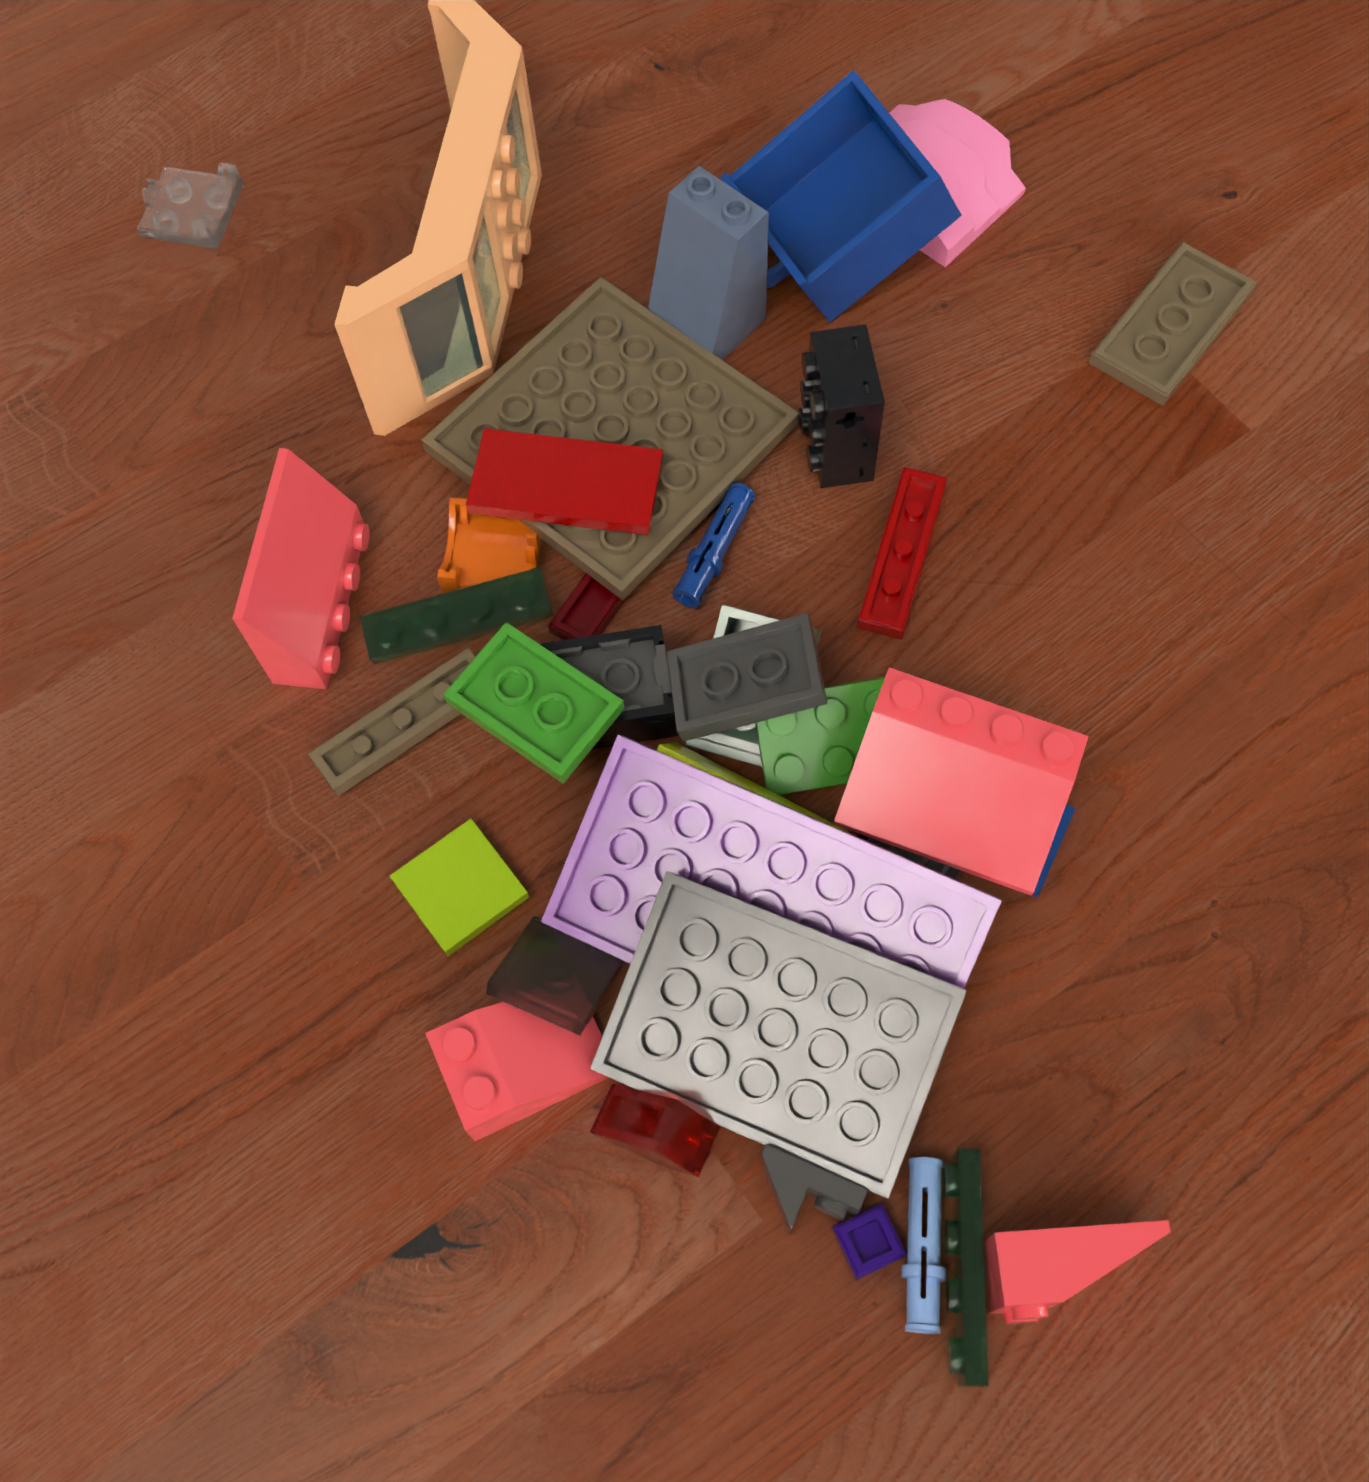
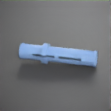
(924, 1313)

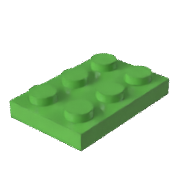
(534, 702)
(818, 743)

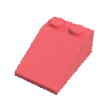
(511, 1065)
(1048, 1266)

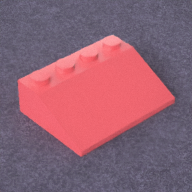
(301, 575)
(961, 781)

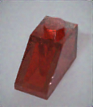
(656, 1129)

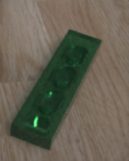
(456, 615)
(966, 1291)

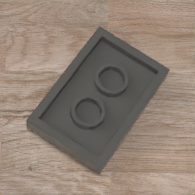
(746, 677)

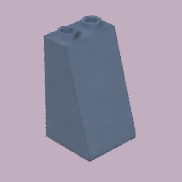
(711, 263)

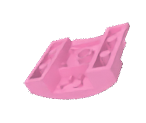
(972, 164)

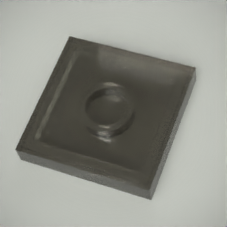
(554, 976)

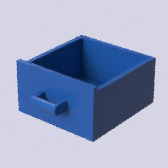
(844, 197)

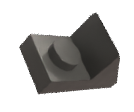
(794, 1179)

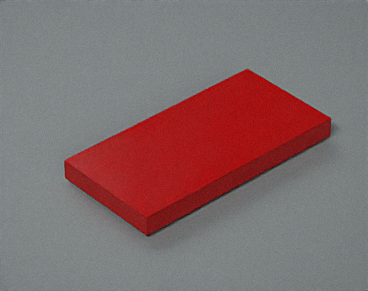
(565, 481)

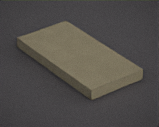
(1172, 323)

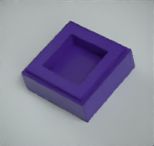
(869, 1242)

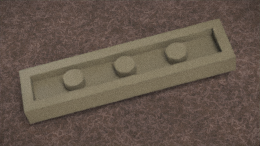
(390, 728)

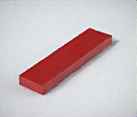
(902, 553)

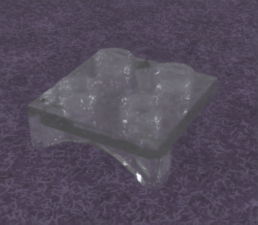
(190, 205)

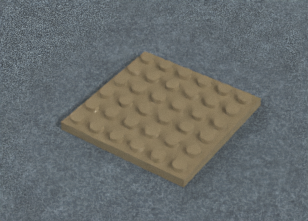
(632, 380)

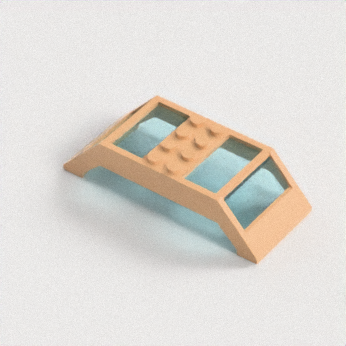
(443, 310)

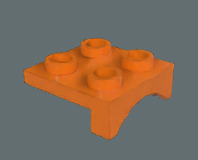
(484, 548)

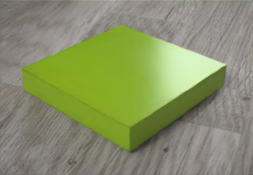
(459, 887)

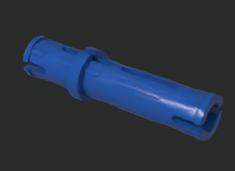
(706, 559)

